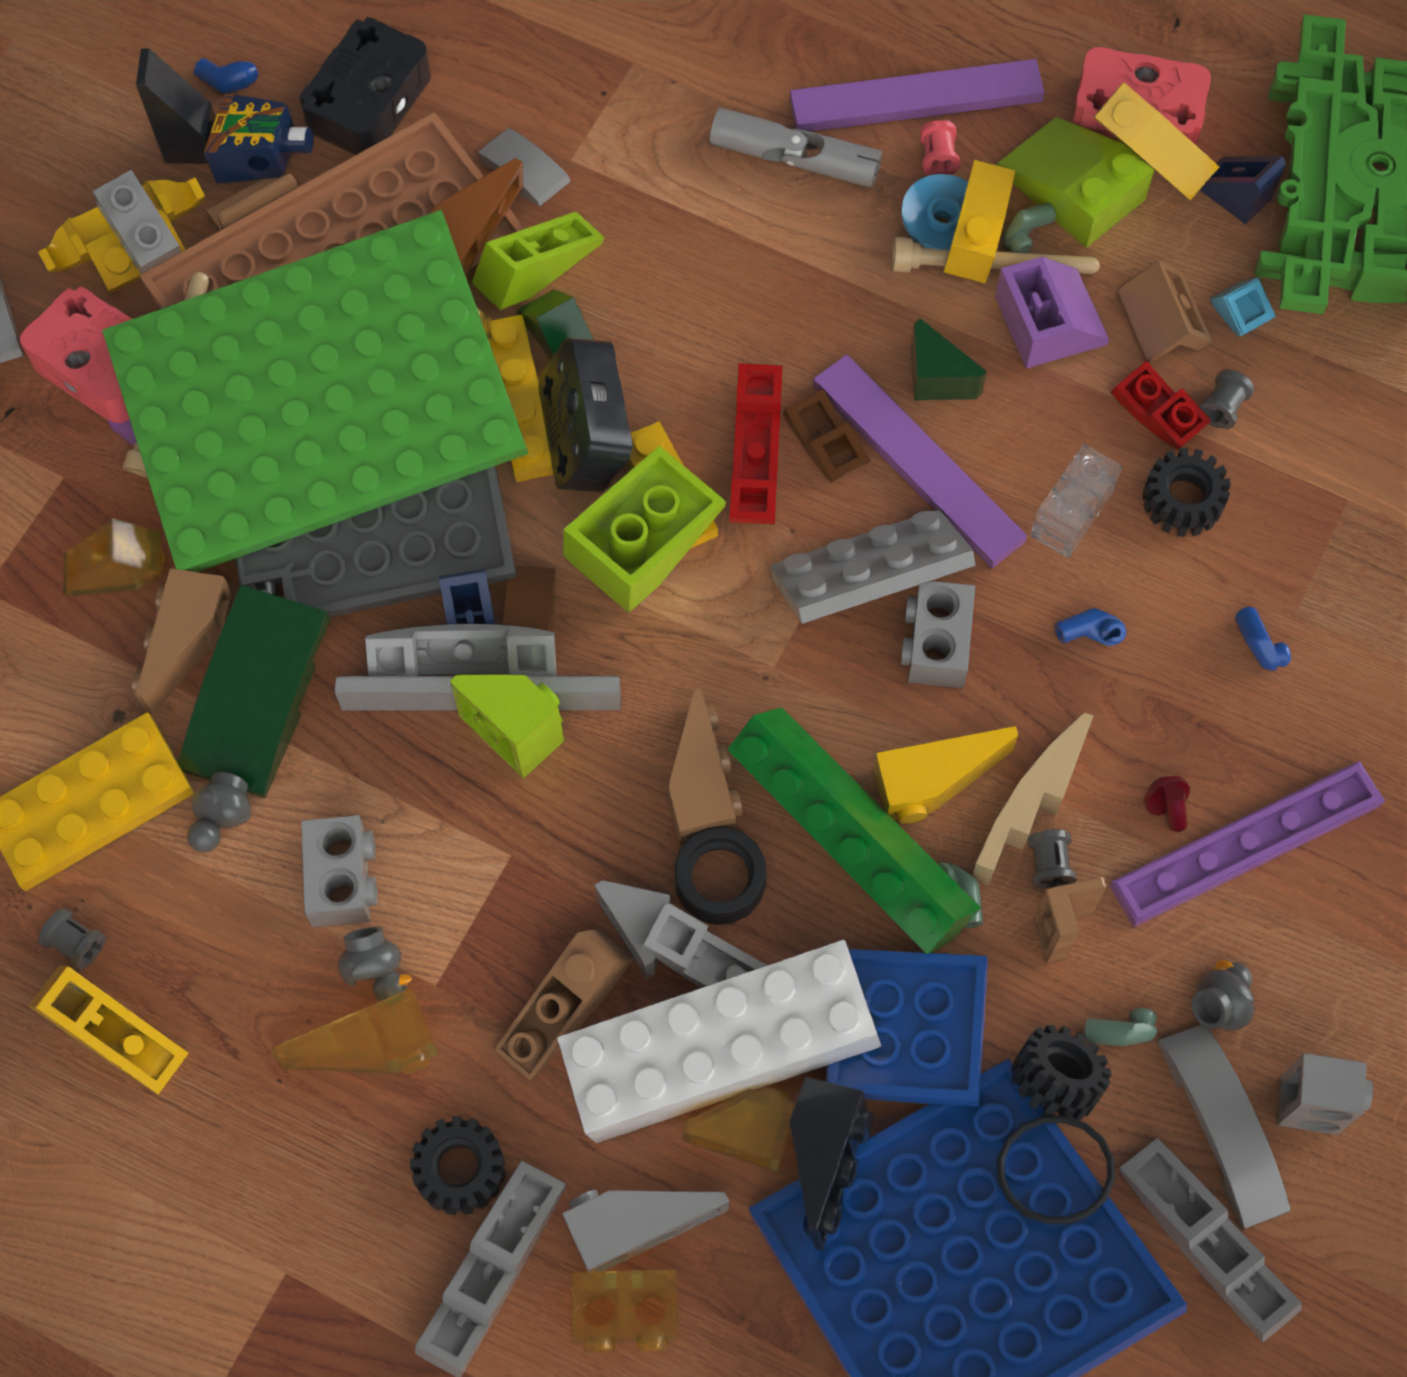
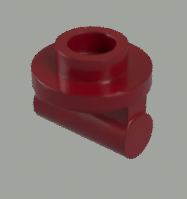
(1169, 797)

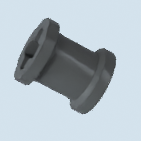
(1227, 397)
(1051, 858)
(71, 938)

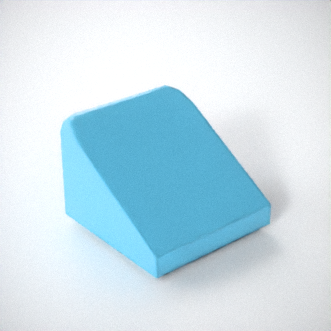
(1244, 306)

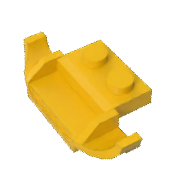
(92, 238)

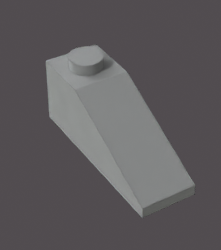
(627, 1223)

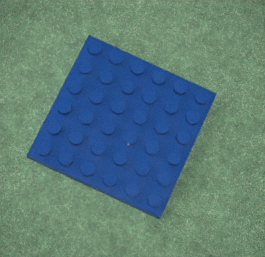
(952, 1277)

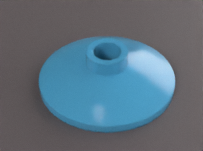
(929, 199)

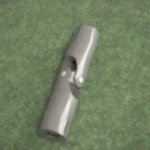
(777, 143)

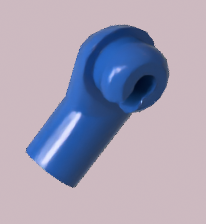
(1258, 640)

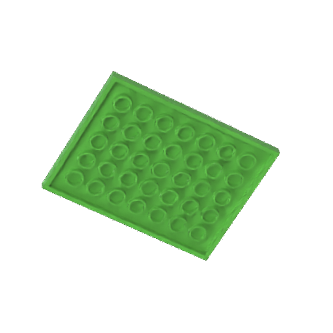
(313, 393)

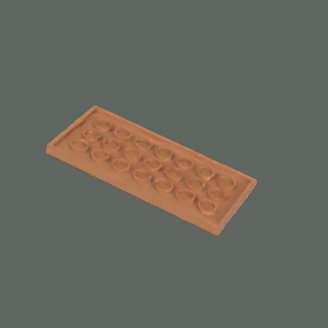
(353, 200)

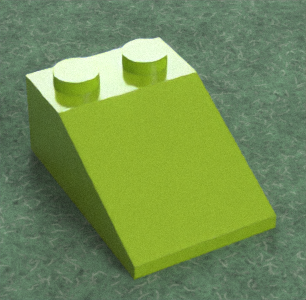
(1082, 175)
(641, 528)

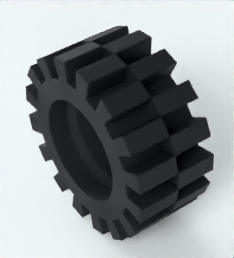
(1192, 470)
(1083, 1071)
(443, 1138)

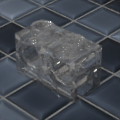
(1076, 500)

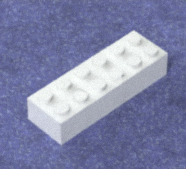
(718, 1042)

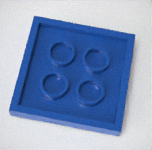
(928, 1027)

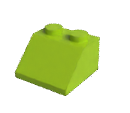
(511, 716)

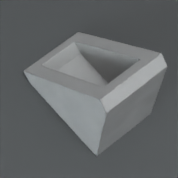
(632, 915)

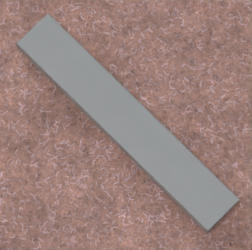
(435, 692)

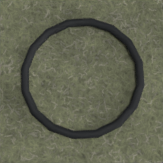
(1055, 1219)

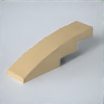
(1041, 789)

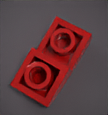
(1156, 406)

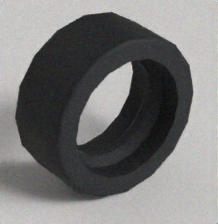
(720, 839)

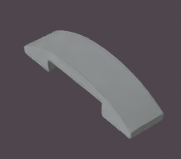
(462, 651)
(693, 951)
(1229, 1125)

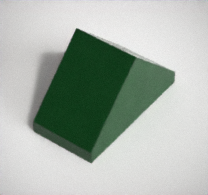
(553, 320)
(941, 368)

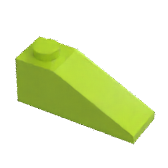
(532, 258)

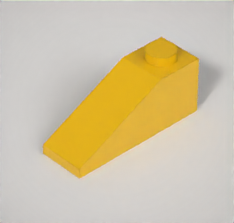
(1156, 141)
(980, 221)
(928, 775)
(108, 1028)

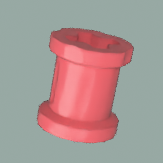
(939, 148)

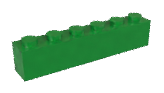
(854, 829)

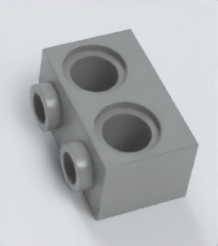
(136, 222)
(946, 634)
(326, 872)
(1323, 1094)

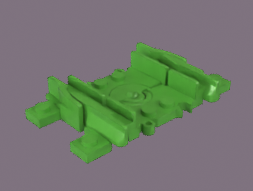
(1336, 131)

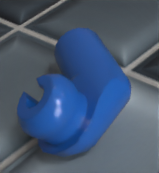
(227, 78)
(1092, 624)

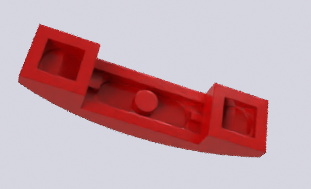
(756, 444)

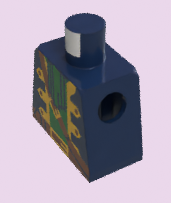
(253, 139)

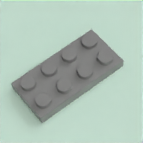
(871, 565)

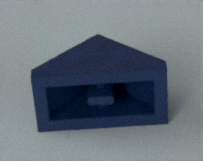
(1245, 184)
(467, 598)

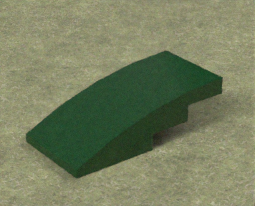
(253, 689)

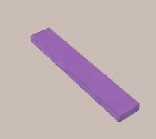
(917, 95)
(920, 461)
(1246, 844)

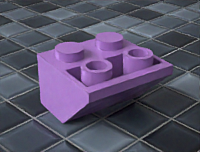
(1048, 311)

